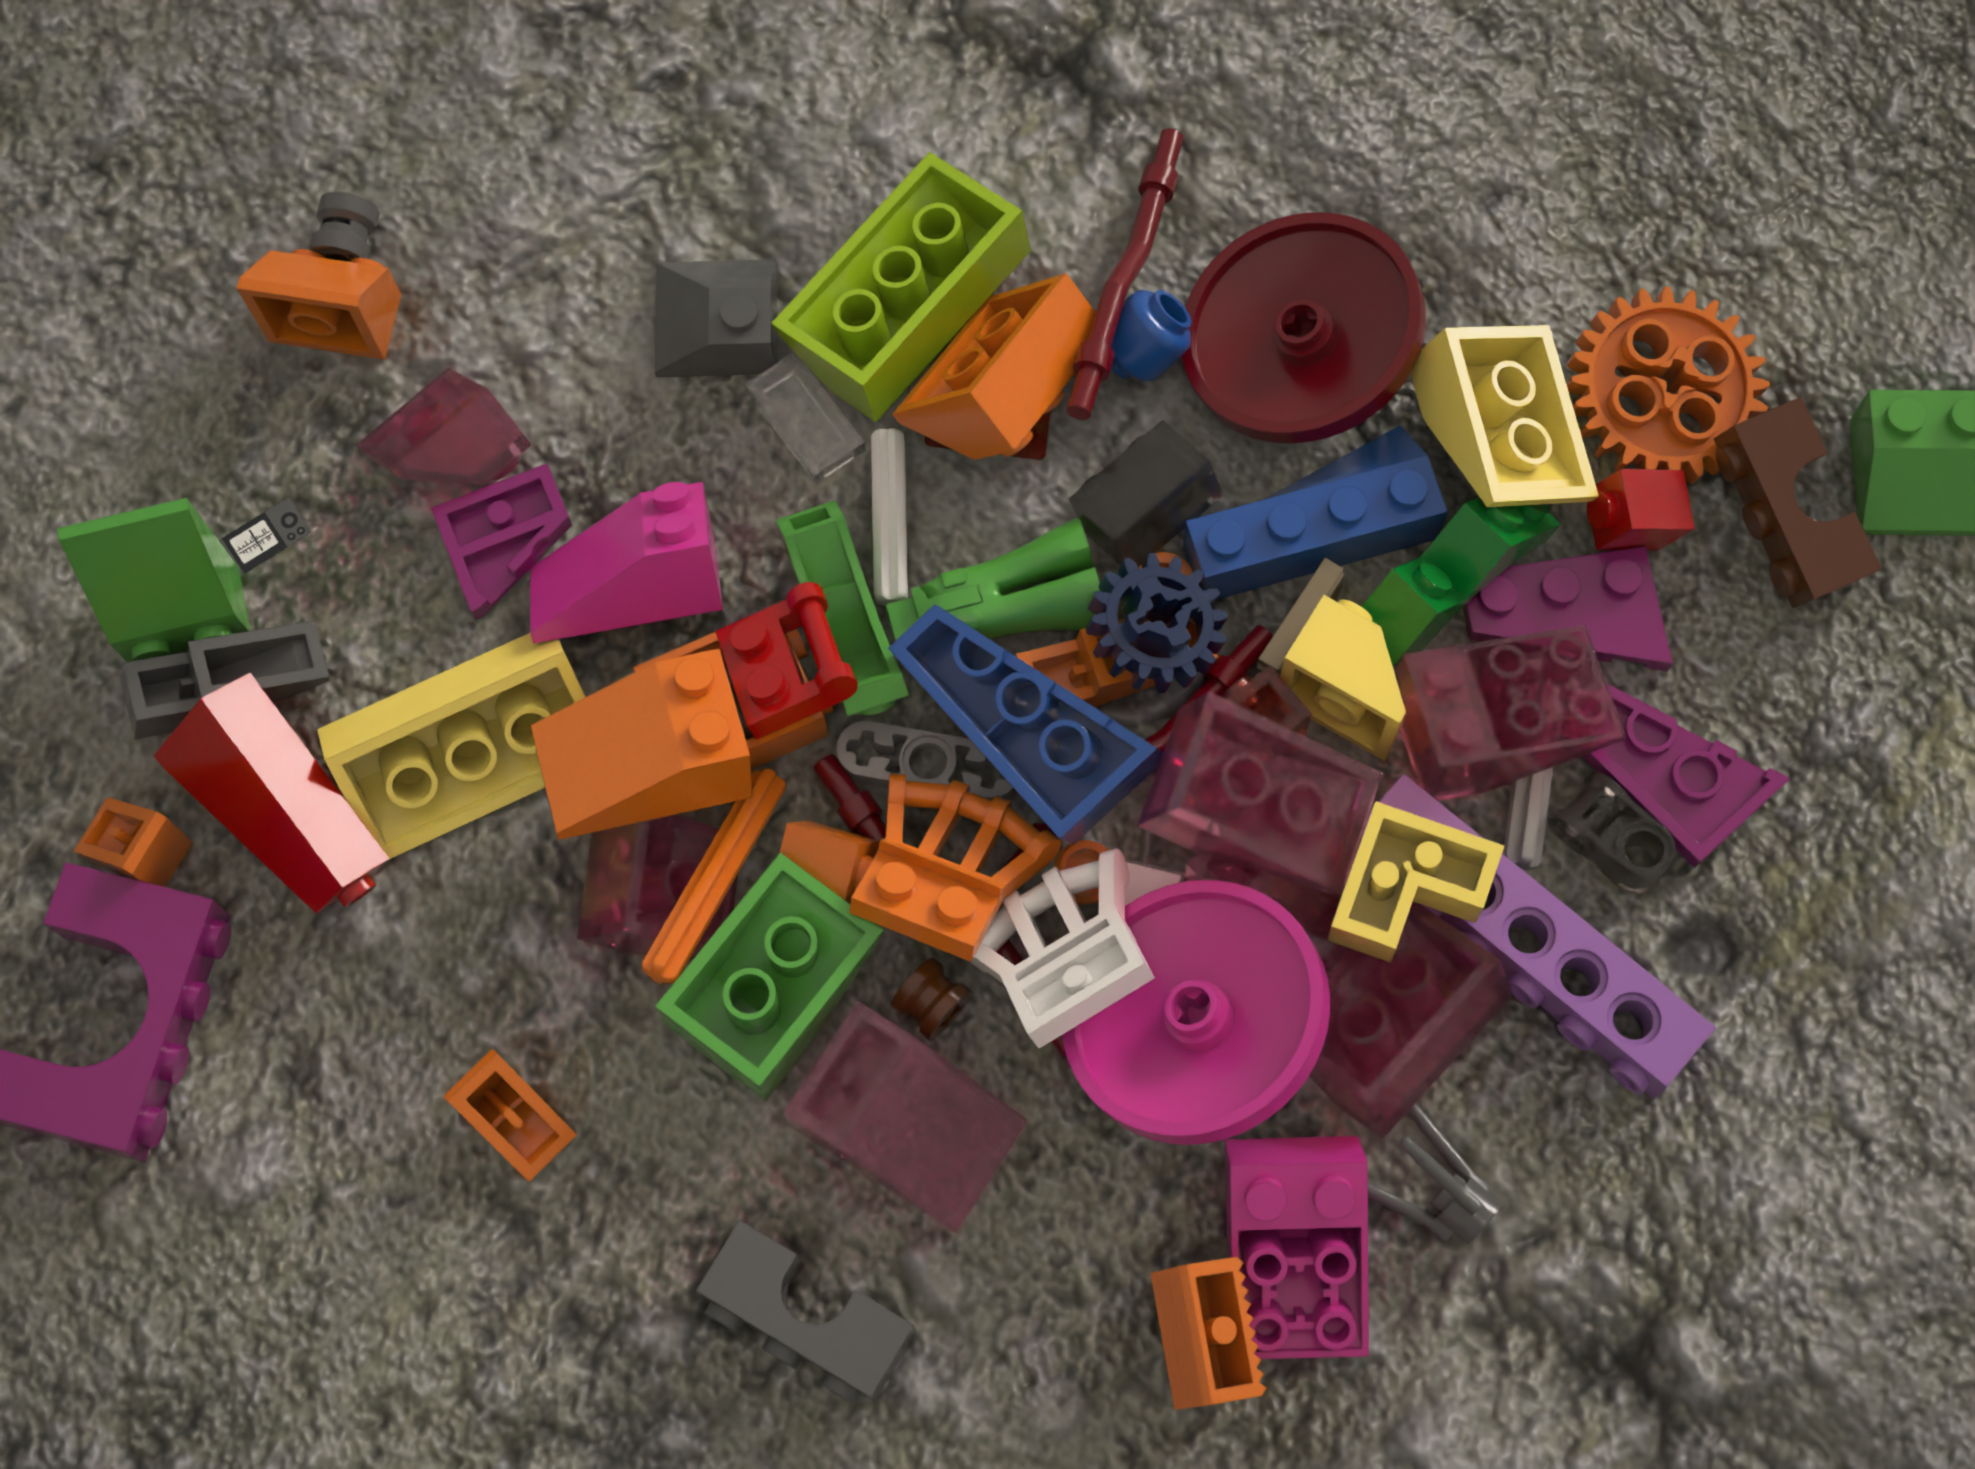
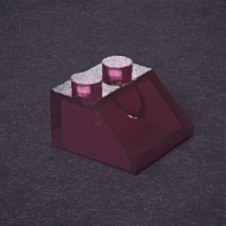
(637, 879)

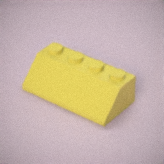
(450, 743)

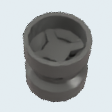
(344, 226)

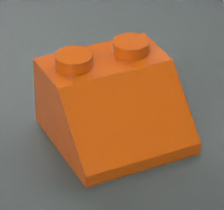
(322, 302)

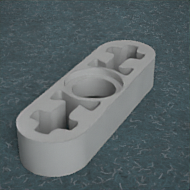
(914, 740)

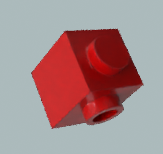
(1640, 510)

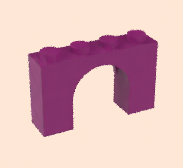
(122, 1099)

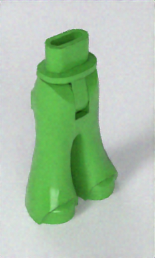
(984, 595)

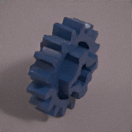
(1151, 647)

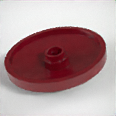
(1304, 327)

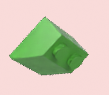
(1915, 462)

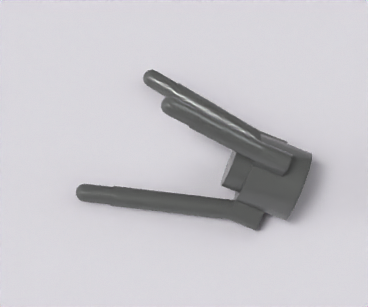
(1461, 1201)

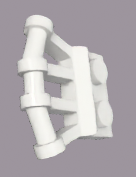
(1082, 969)

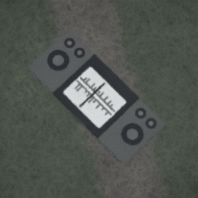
(265, 536)

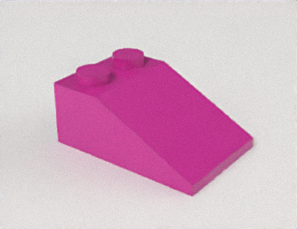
(630, 568)

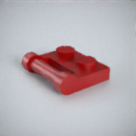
(766, 668)

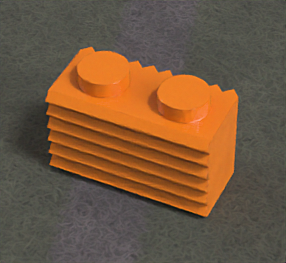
(1207, 1333)

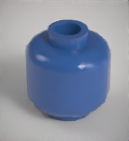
(1150, 335)

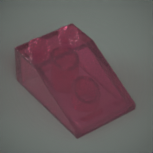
(1259, 795)

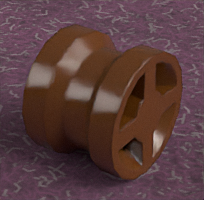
(931, 999)

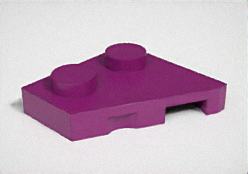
(501, 533)

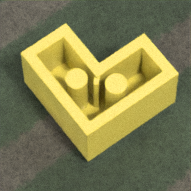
(1409, 862)

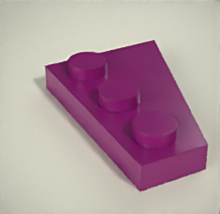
(1604, 591)
(1682, 779)

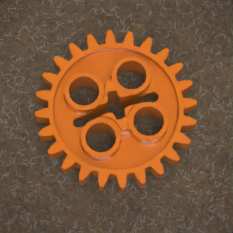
(1675, 335)

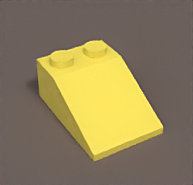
(1504, 414)

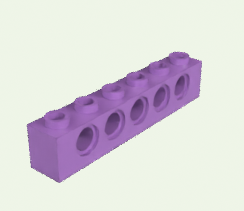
(1567, 941)

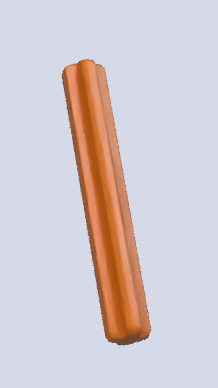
(713, 879)

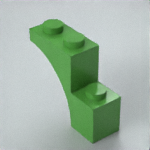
(824, 554)

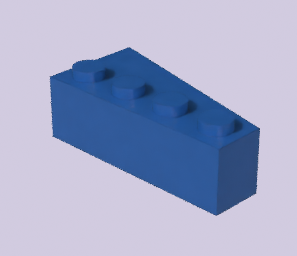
(1036, 733)

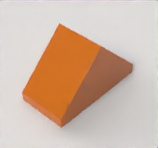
(134, 842)
(510, 1115)

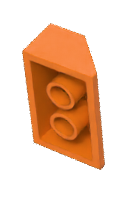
(1001, 370)

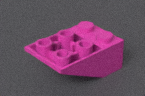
(1303, 1242)

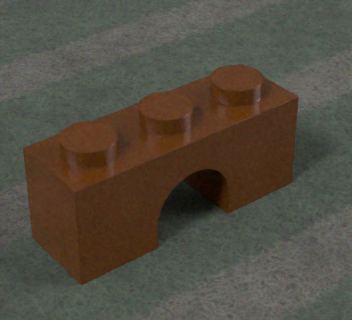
(1804, 553)

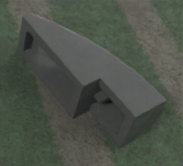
(167, 687)

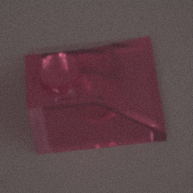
(448, 435)

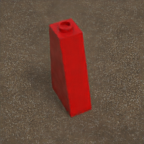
(272, 795)

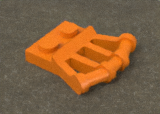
(936, 898)

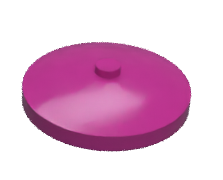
(1219, 1028)

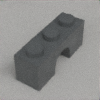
(751, 1288)

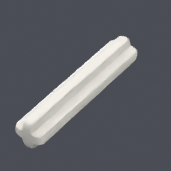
(889, 516)

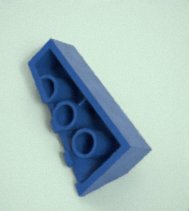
(1344, 512)

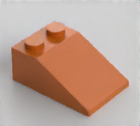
(645, 748)

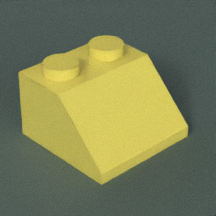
(1346, 676)

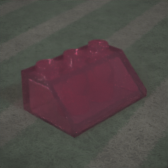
(1404, 1019)

